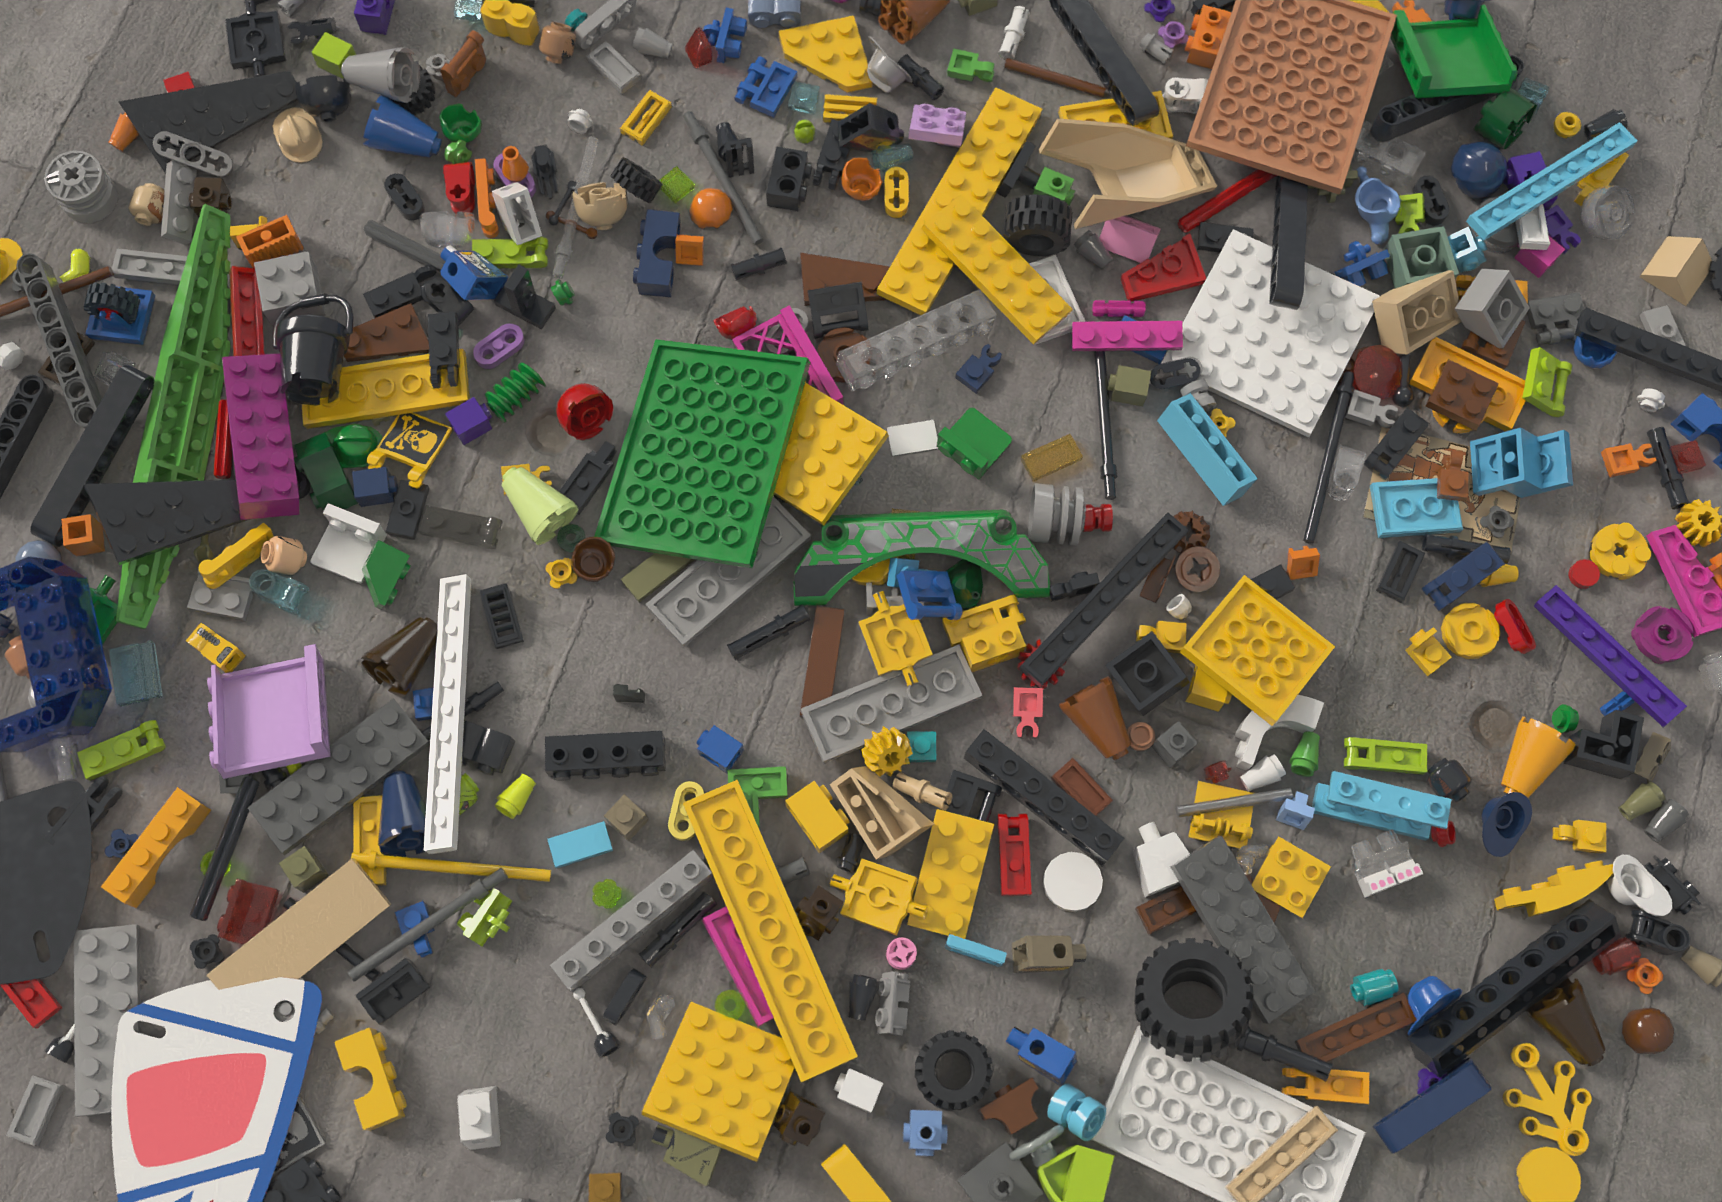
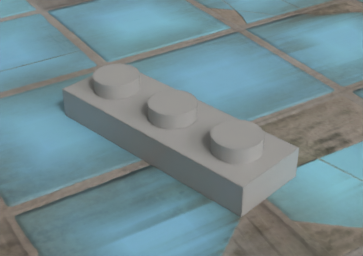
(177, 214)
(148, 266)

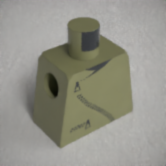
(688, 1153)

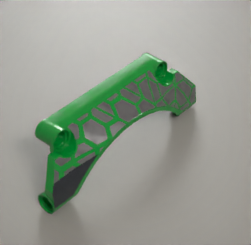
(878, 537)

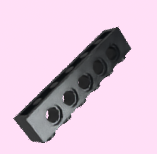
(1043, 797)

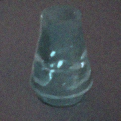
(891, 156)

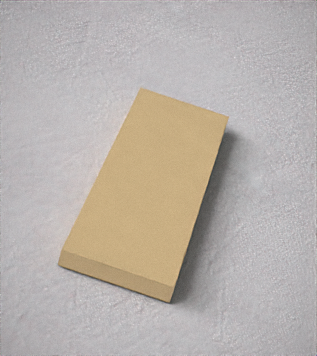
(306, 930)

